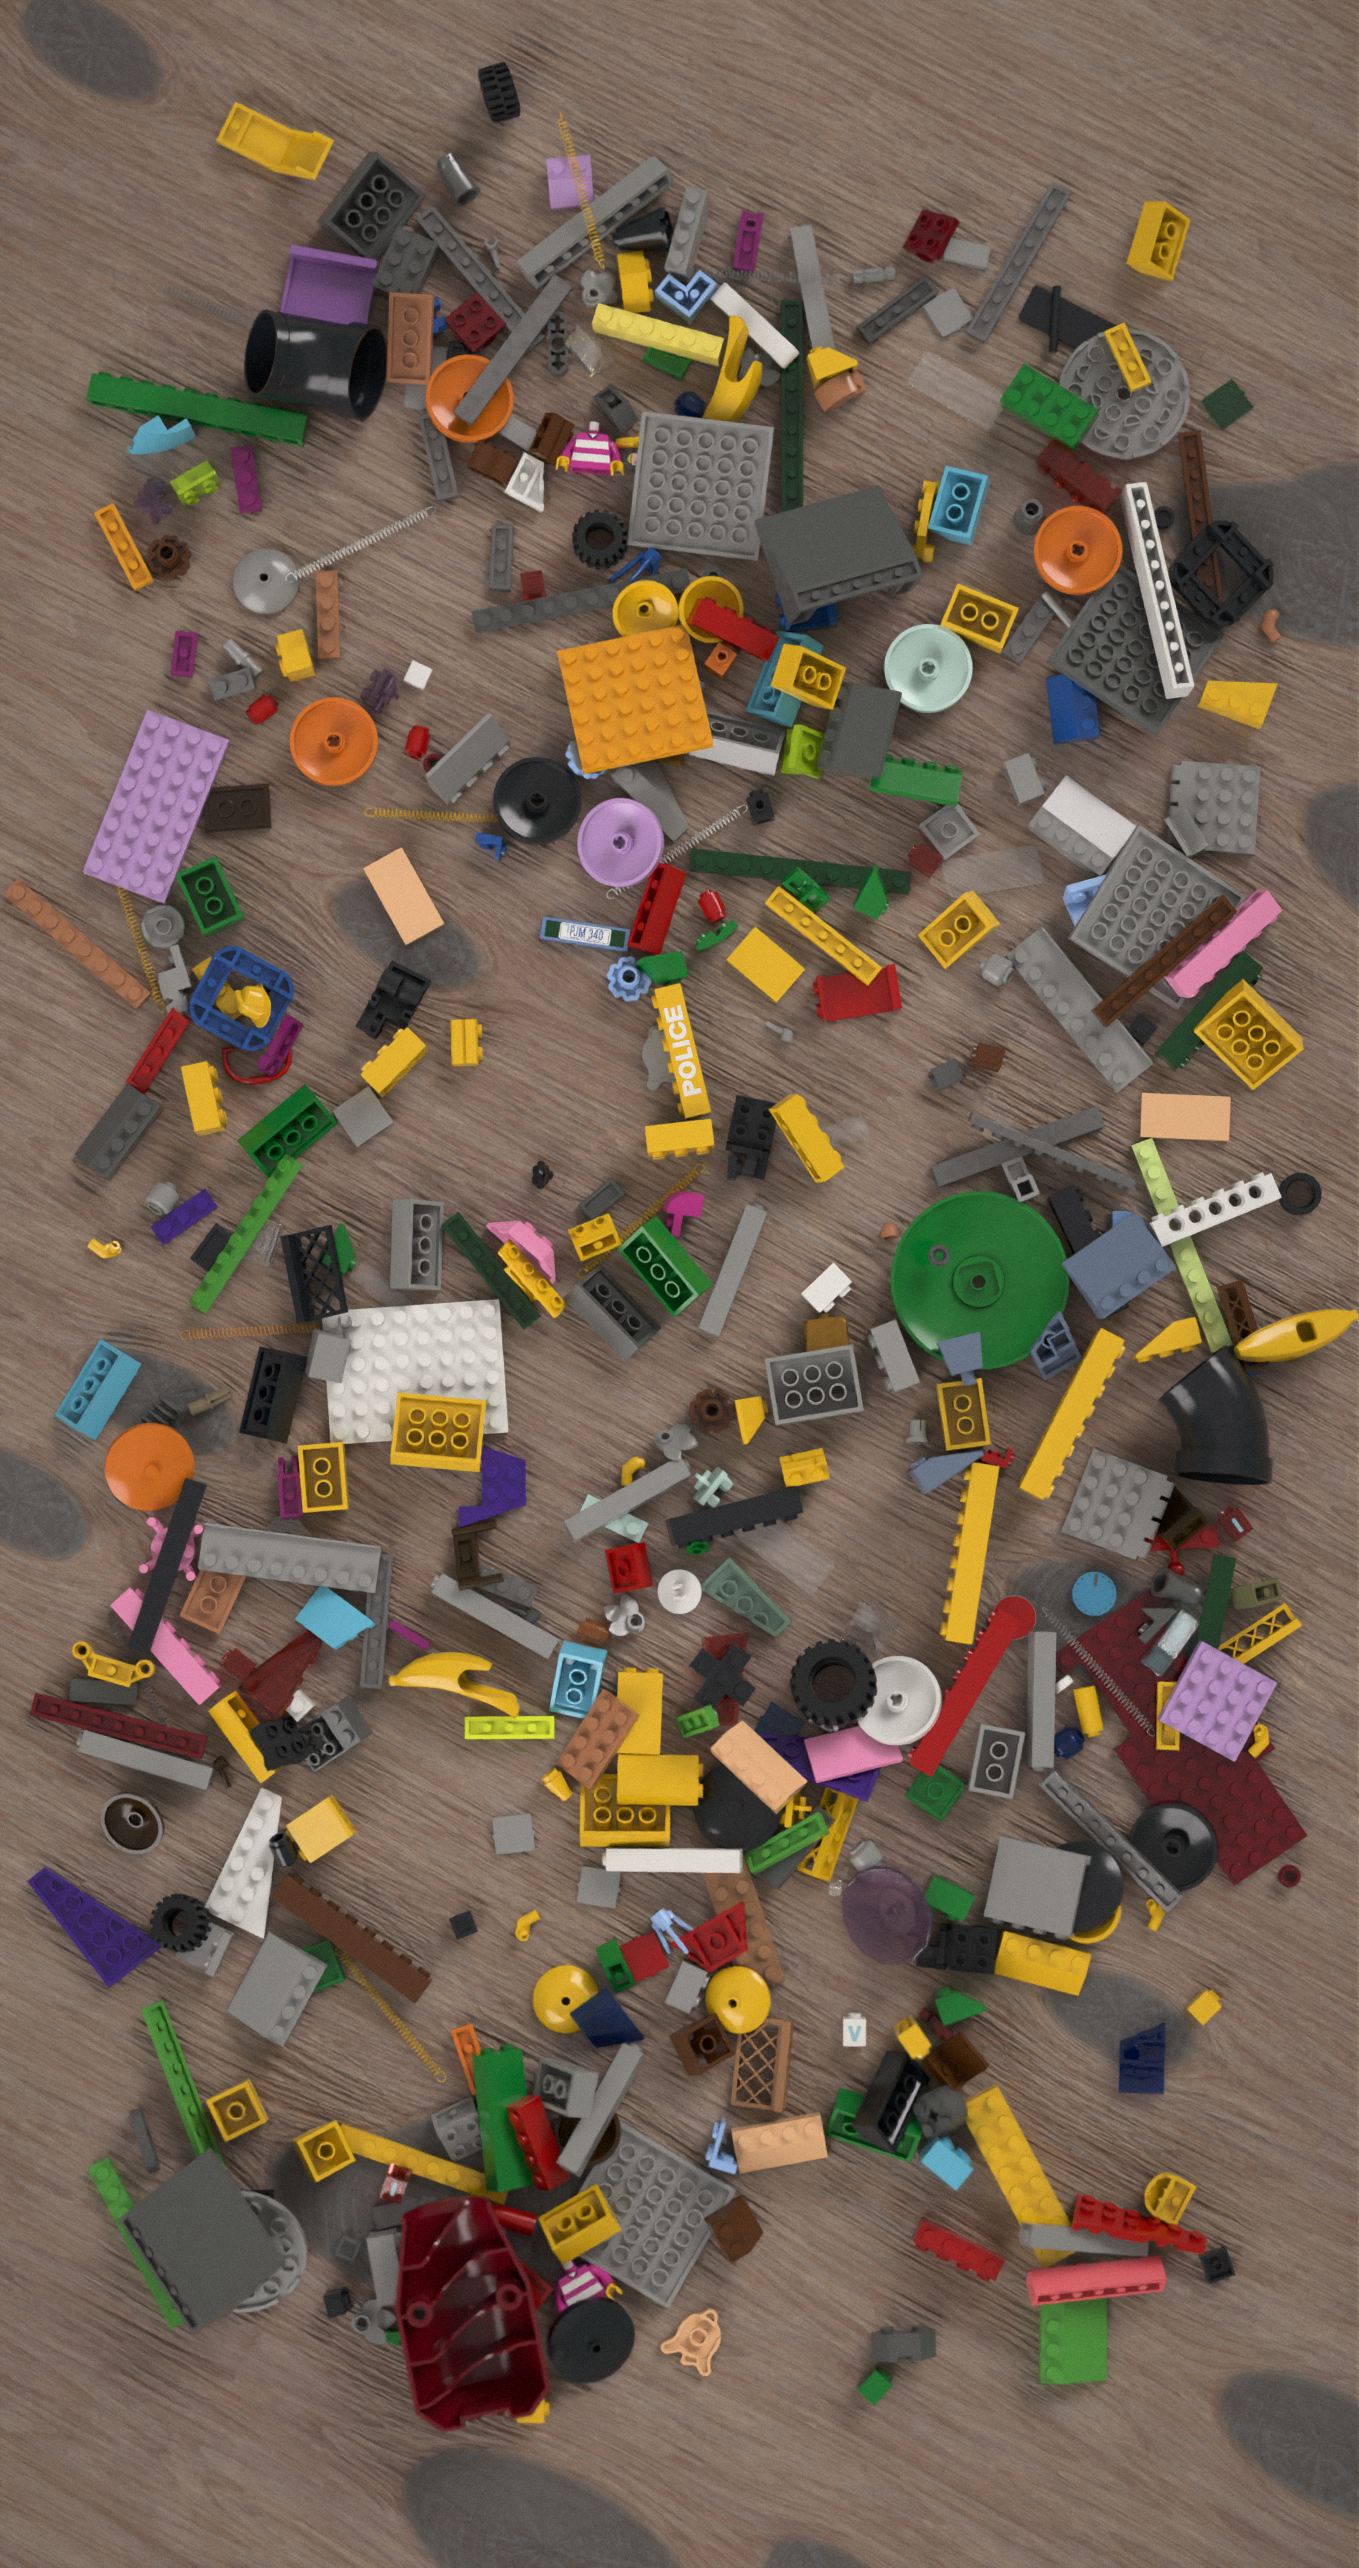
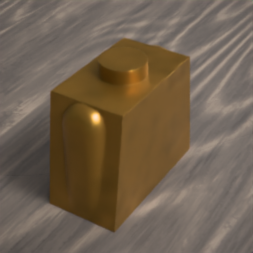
(825, 1332)

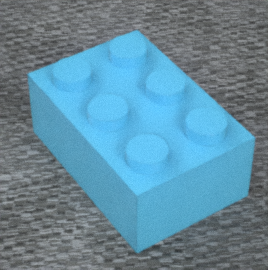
(946, 2161)

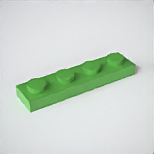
(786, 1843)

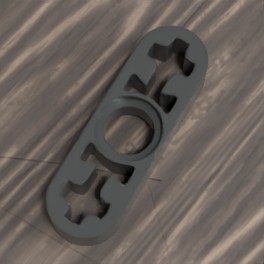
(552, 359)
(144, 2140)

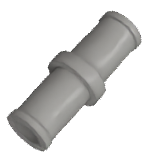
(242, 658)

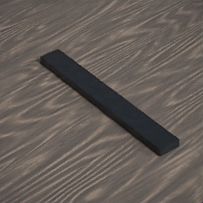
(167, 1566)

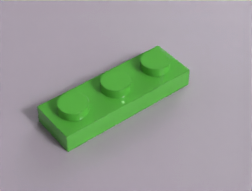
(697, 1721)

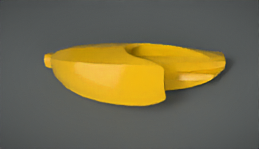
(732, 397)
(1295, 1335)
(447, 1672)

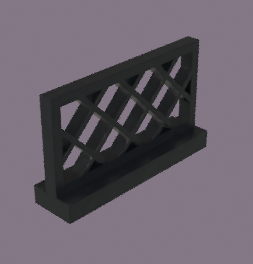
(300, 1277)

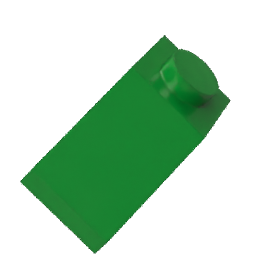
(872, 895)
(664, 968)
(345, 1251)
(615, 1966)

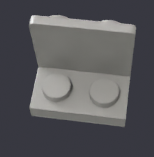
(212, 1951)
(459, 2128)

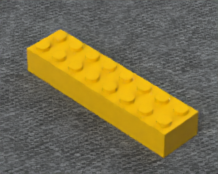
(1070, 1414)
(970, 1553)
(1014, 2165)

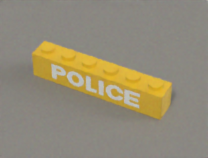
(682, 1052)

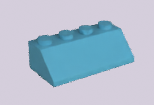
(770, 702)
(98, 1389)

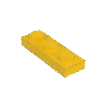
(1127, 357)
(226, 998)
(1166, 1736)

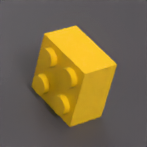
(237, 2110)

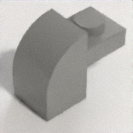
(1019, 1180)

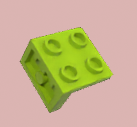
(196, 483)

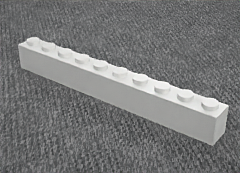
(1156, 590)

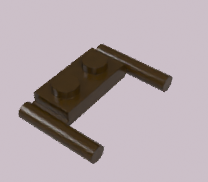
(468, 1556)

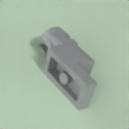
(176, 982)

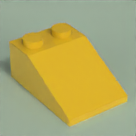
(959, 929)

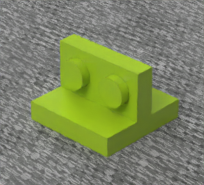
(802, 751)

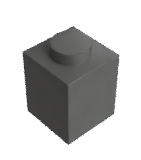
(946, 1075)

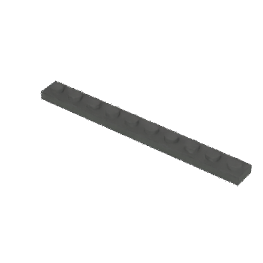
(567, 603)

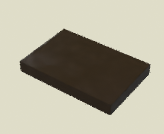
(238, 808)

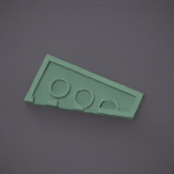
(739, 1592)

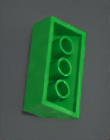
(919, 780)
(287, 1130)
(840, 2127)

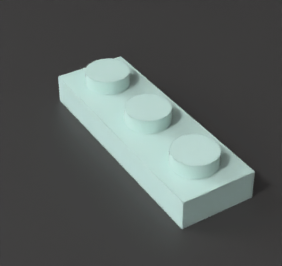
(626, 1525)

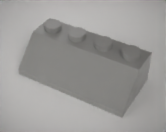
(743, 744)
(416, 1245)

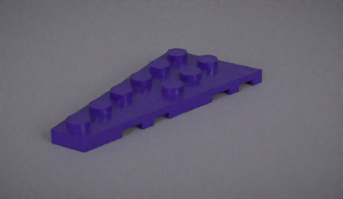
(794, 1752)
(100, 1934)

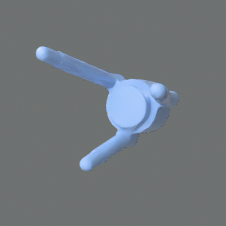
(662, 1921)

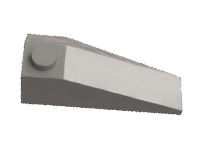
(647, 785)

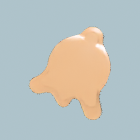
(696, 2339)

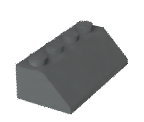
(118, 1131)
(612, 1313)

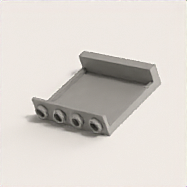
(1036, 1887)

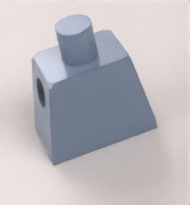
(962, 1356)

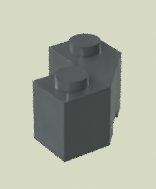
(913, 2344)

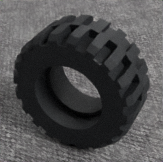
(828, 1655)

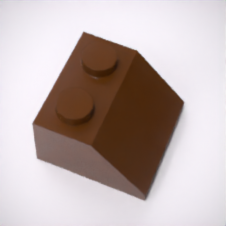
(702, 2045)
(734, 2228)

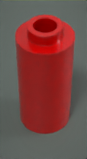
(515, 2219)

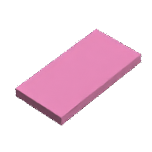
(848, 1753)

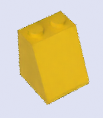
(320, 1829)

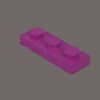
(246, 479)

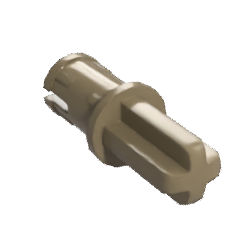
(209, 1401)

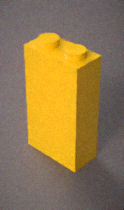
(644, 1695)
(659, 1779)

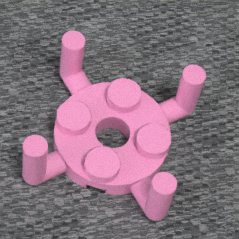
(157, 1543)

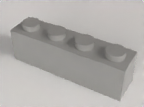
(688, 234)

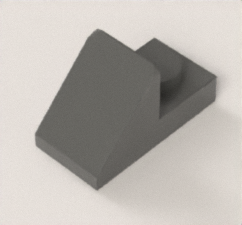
(1159, 1617)

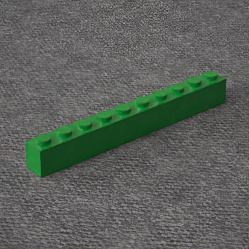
(198, 409)

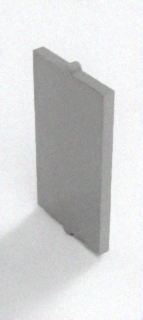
(416, 393)

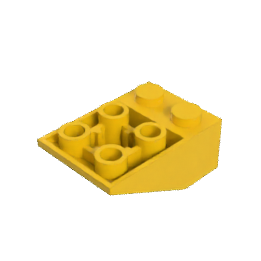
(1175, 1336)

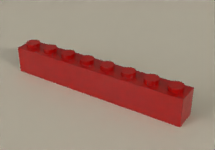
(965, 1691)

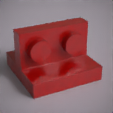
(629, 1567)

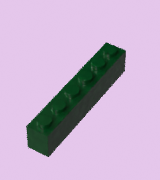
(1184, 1039)

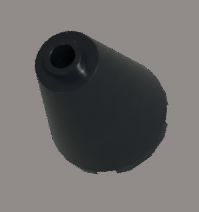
(645, 233)

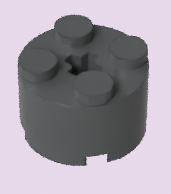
(940, 2111)

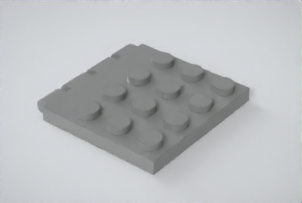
(1220, 802)
(1118, 1505)

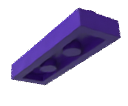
(184, 1217)

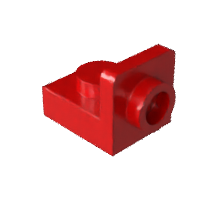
(993, 1458)

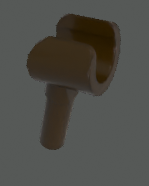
(219, 1764)

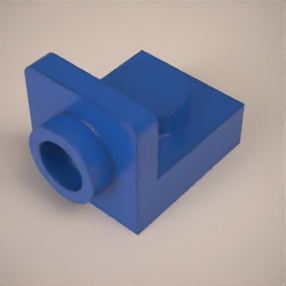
(489, 841)

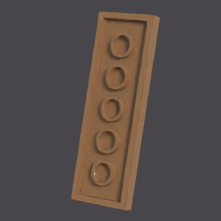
(731, 1889)

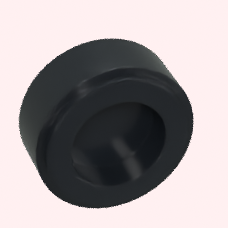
(1164, 517)

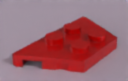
(717, 1939)

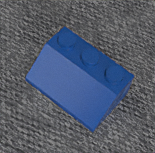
(1071, 711)

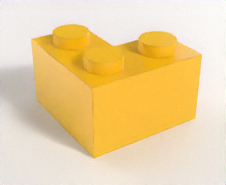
(634, 280)
(296, 658)

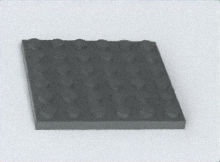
(1114, 653)

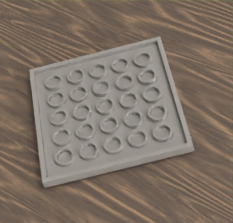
(700, 485)
(1145, 904)
(660, 2211)

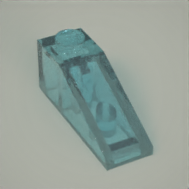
(1170, 1643)

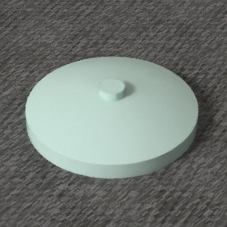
(928, 668)

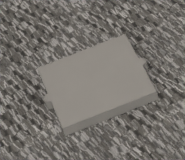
(948, 312)
(513, 1833)
(598, 1887)

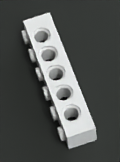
(1266, 1193)

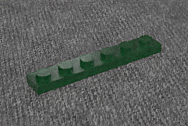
(491, 1270)

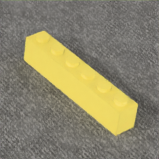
(658, 334)

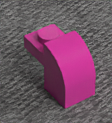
(680, 1204)

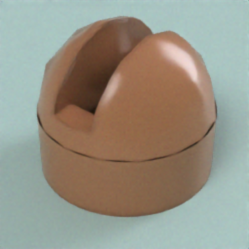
(889, 1231)

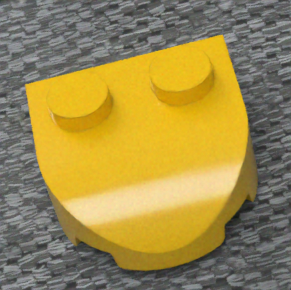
(1168, 2196)

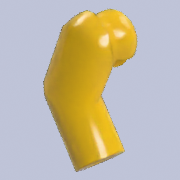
(627, 442)
(105, 1251)
(629, 1468)
(1261, 1740)
(1156, 1912)
(523, 1925)

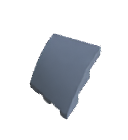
(1054, 1348)

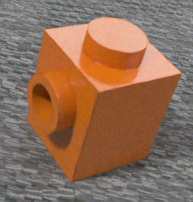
(721, 660)

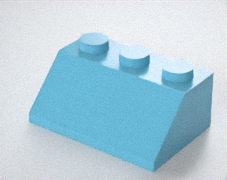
(959, 505)

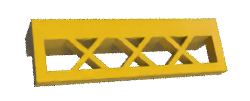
(1266, 1642)
(827, 1853)

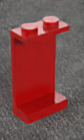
(849, 997)

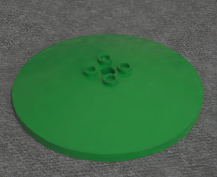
(989, 1239)

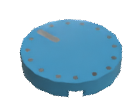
(1094, 1593)

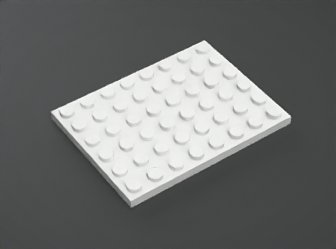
(420, 1351)

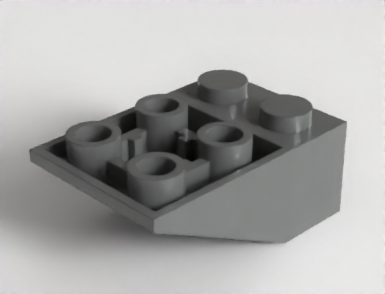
(333, 1733)

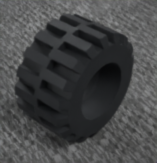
(499, 92)
(595, 521)
(164, 1919)

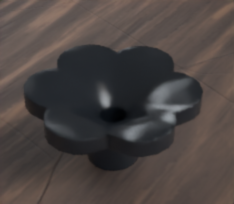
(541, 1174)

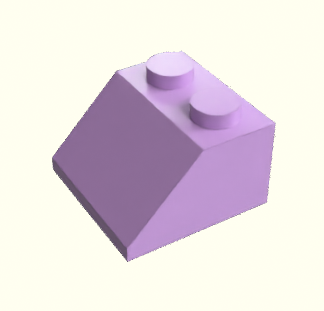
(562, 184)

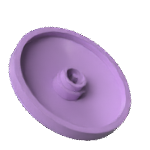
(620, 842)

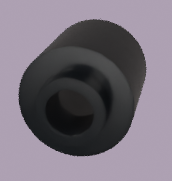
(283, 1849)

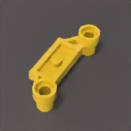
(925, 506)
(111, 1669)

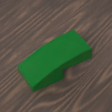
(806, 889)

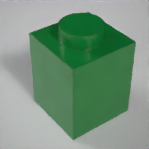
(875, 2385)

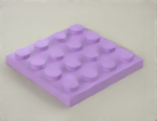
(1217, 1701)

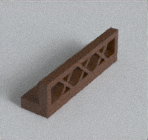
(1244, 1315)

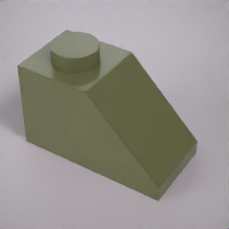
(1256, 1594)

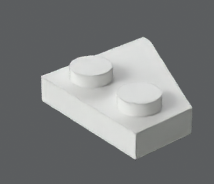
(528, 482)

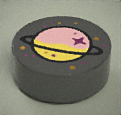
(630, 459)

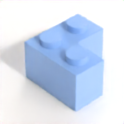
(687, 300)

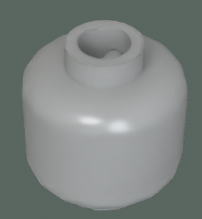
(997, 969)
(162, 1198)
(865, 1855)

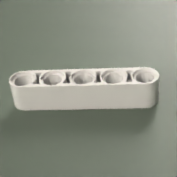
(759, 329)

